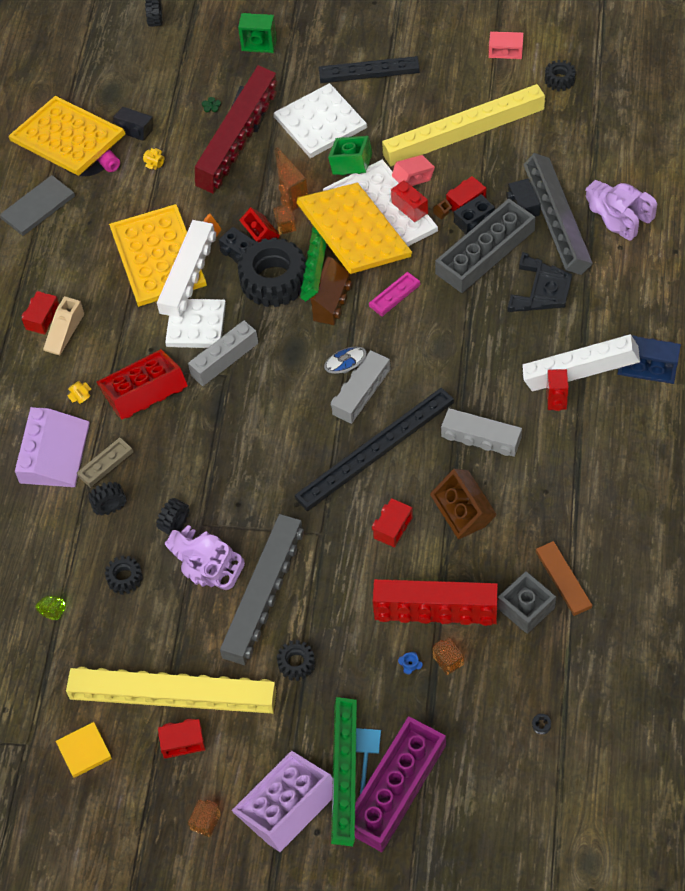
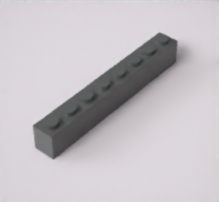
(558, 214)
(262, 590)

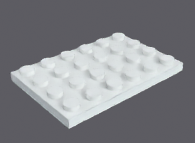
(378, 184)

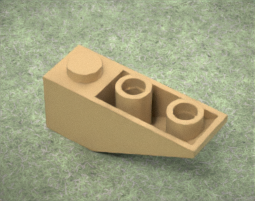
(63, 325)

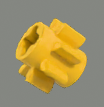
(153, 158)
(79, 392)

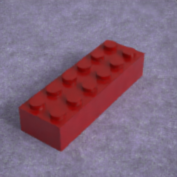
(435, 602)

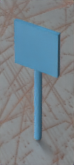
(367, 742)

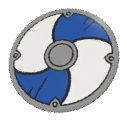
(345, 360)

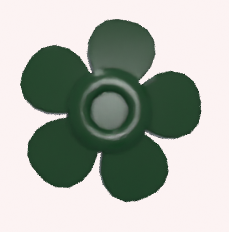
(211, 104)

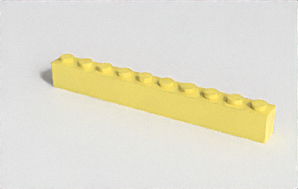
(464, 125)
(171, 690)

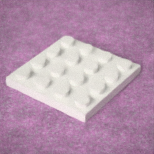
(319, 119)

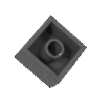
(526, 602)

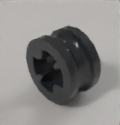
(547, 727)

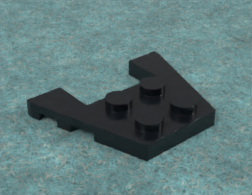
(549, 287)

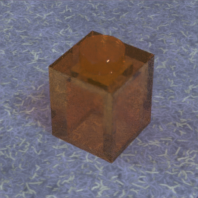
(284, 219)
(448, 656)
(204, 817)

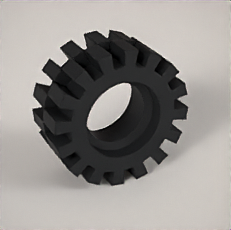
(154, 12)
(560, 82)
(107, 498)
(172, 516)
(127, 584)
(295, 671)

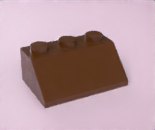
(332, 293)
(462, 503)

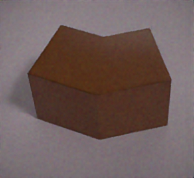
(442, 208)

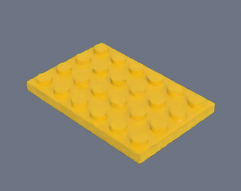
(67, 135)
(354, 227)
(149, 249)

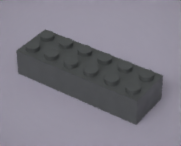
(485, 245)

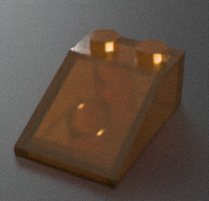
(291, 181)

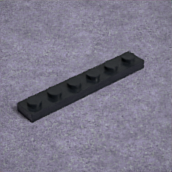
(369, 69)

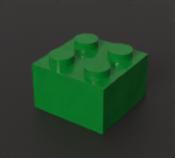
(257, 32)
(350, 155)

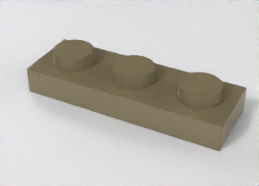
(104, 462)

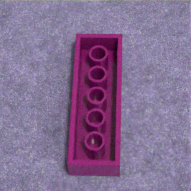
(396, 782)

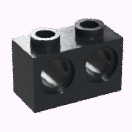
(472, 213)

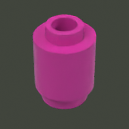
(109, 161)

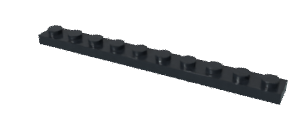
(374, 449)

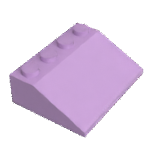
(51, 448)
(286, 800)

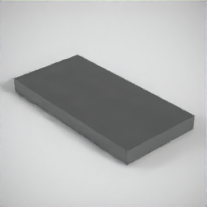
(37, 205)

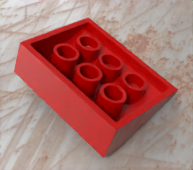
(142, 384)

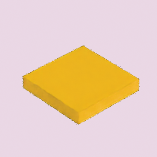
(83, 750)

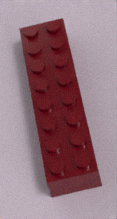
(235, 129)

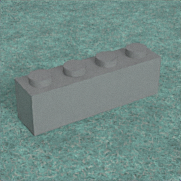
(223, 353)
(360, 387)
(481, 432)

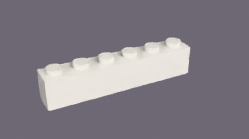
(186, 269)
(583, 361)

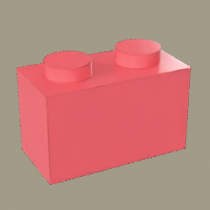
(506, 45)
(413, 170)

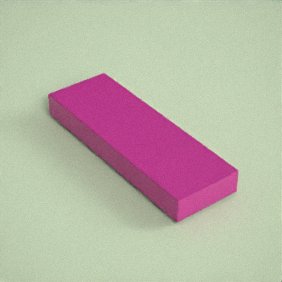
(394, 294)

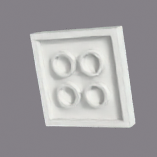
(198, 325)

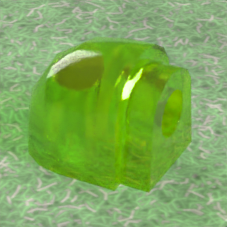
(51, 607)

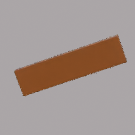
(563, 578)

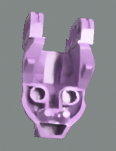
(619, 205)
(202, 555)

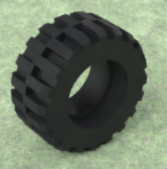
(266, 255)

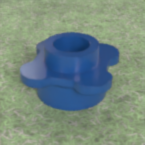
(410, 657)

